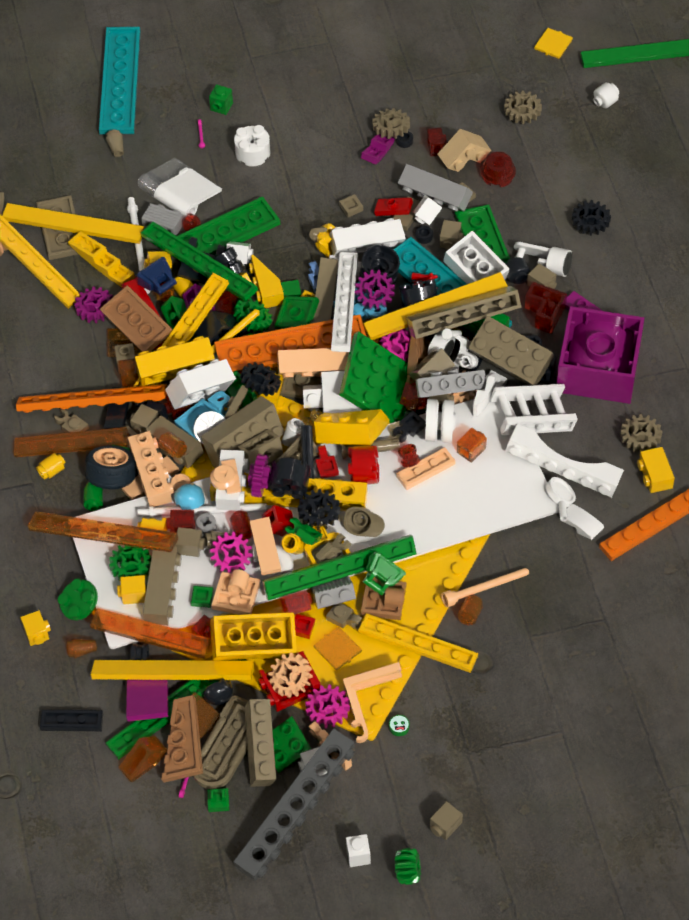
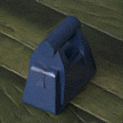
(155, 275)

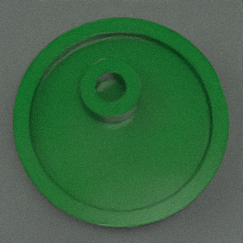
(78, 599)

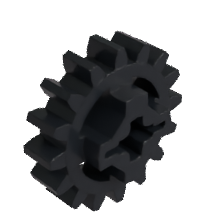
(591, 217)
(260, 379)
(320, 511)

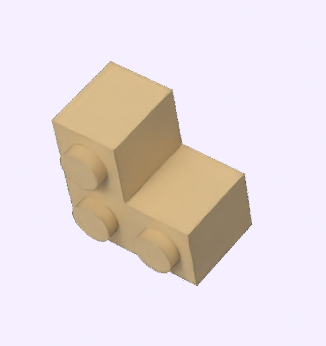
(462, 148)

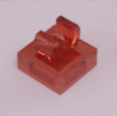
(202, 627)

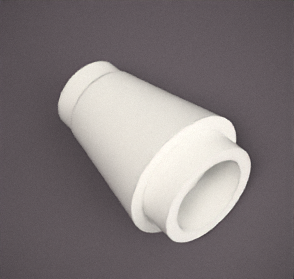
(292, 431)

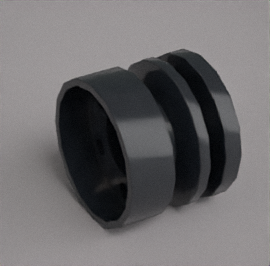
(383, 259)

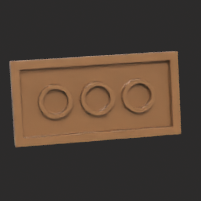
(136, 320)

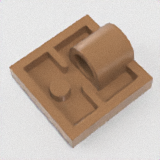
(387, 605)

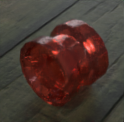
(408, 455)

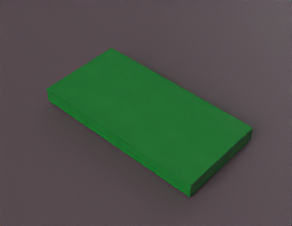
(483, 224)

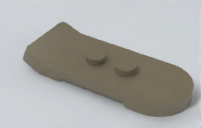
(224, 746)

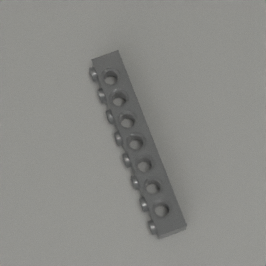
(334, 742)

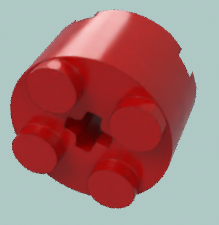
(364, 464)

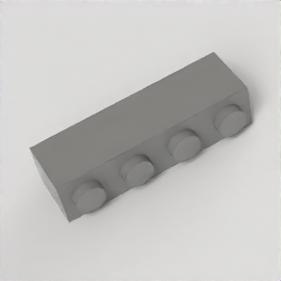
(435, 187)

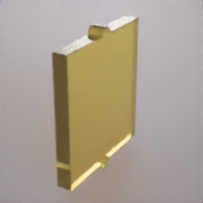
(337, 648)

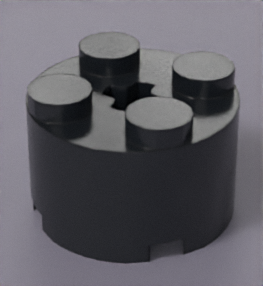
(417, 291)
(289, 478)

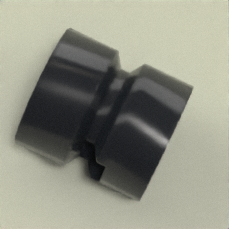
(229, 259)

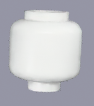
(606, 95)

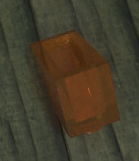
(142, 757)

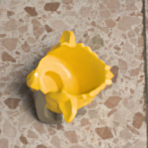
(322, 239)

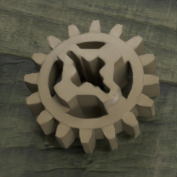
(523, 107)
(391, 123)
(641, 433)

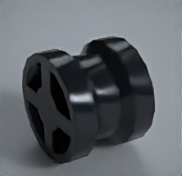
(139, 652)

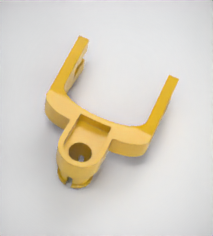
(330, 537)

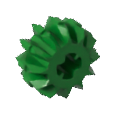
(407, 866)

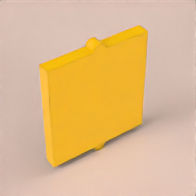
(553, 43)

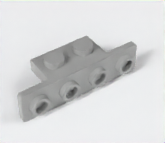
(451, 383)

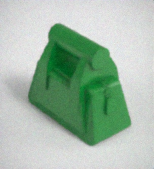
(384, 571)

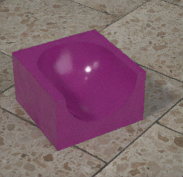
(600, 354)

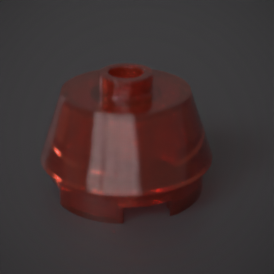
(498, 169)

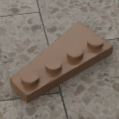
(183, 743)

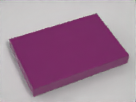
(146, 699)

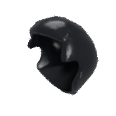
(218, 692)

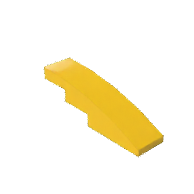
(100, 259)

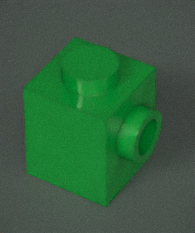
(221, 99)

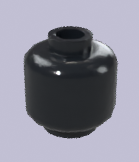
(518, 270)

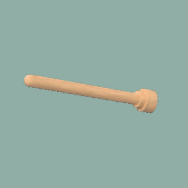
(450, 597)

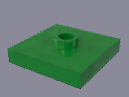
(296, 311)

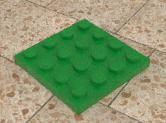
(374, 378)

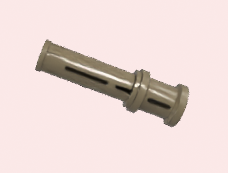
(382, 446)

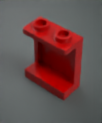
(282, 702)

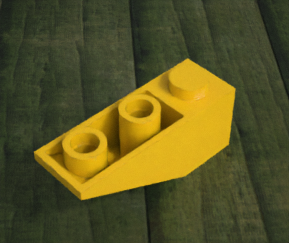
(268, 284)

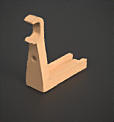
(364, 681)

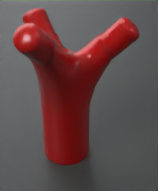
(417, 276)

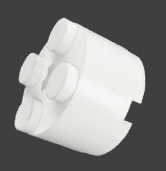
(252, 145)

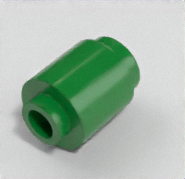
(92, 497)

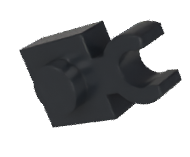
(156, 406)
(410, 425)

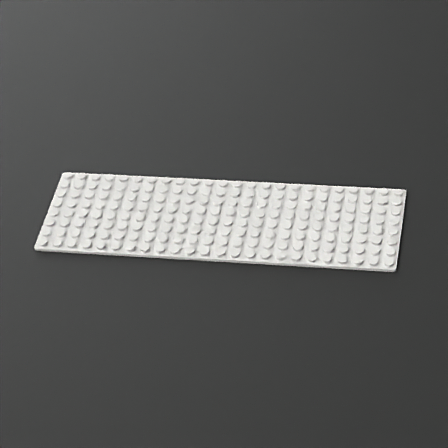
(438, 513)

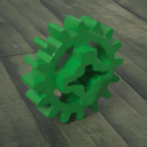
(261, 322)
(130, 562)

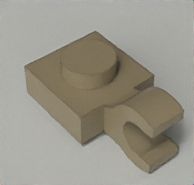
(332, 550)
(342, 615)

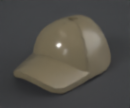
(370, 526)

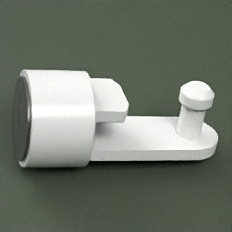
(558, 259)

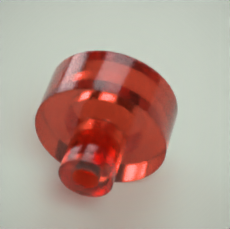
(187, 224)

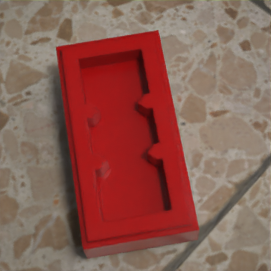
(393, 206)

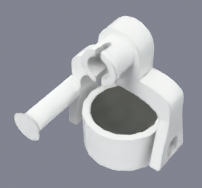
(446, 341)

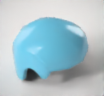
(189, 497)

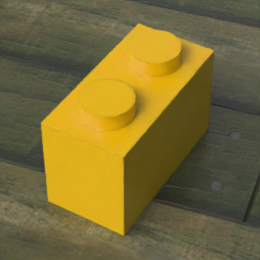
(656, 470)

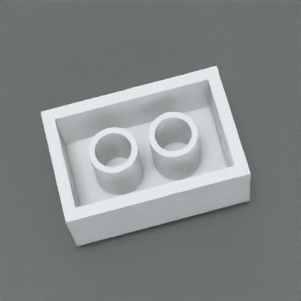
(474, 260)
(199, 383)

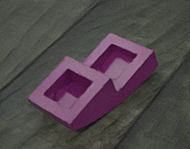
(377, 149)

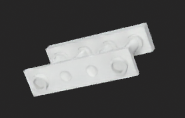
(542, 423)

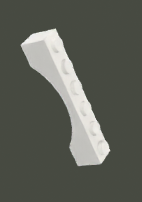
(597, 476)

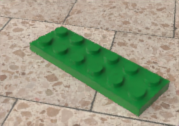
(234, 226)

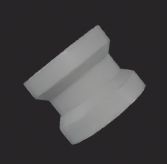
(203, 519)

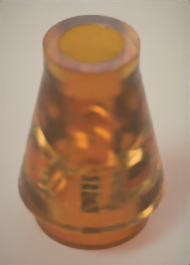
(80, 647)

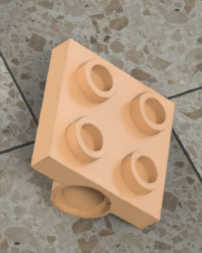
(236, 593)

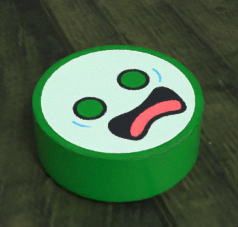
(399, 725)

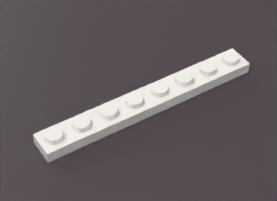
(344, 302)

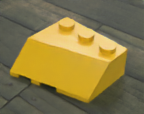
(350, 427)

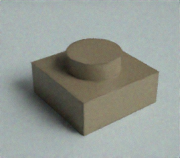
(351, 205)

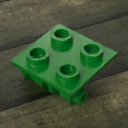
(288, 744)

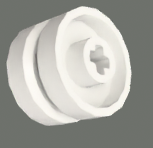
(440, 420)

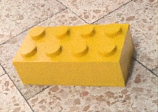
(167, 362)
(253, 636)

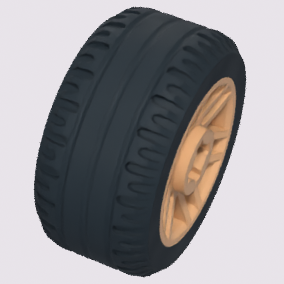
(110, 467)

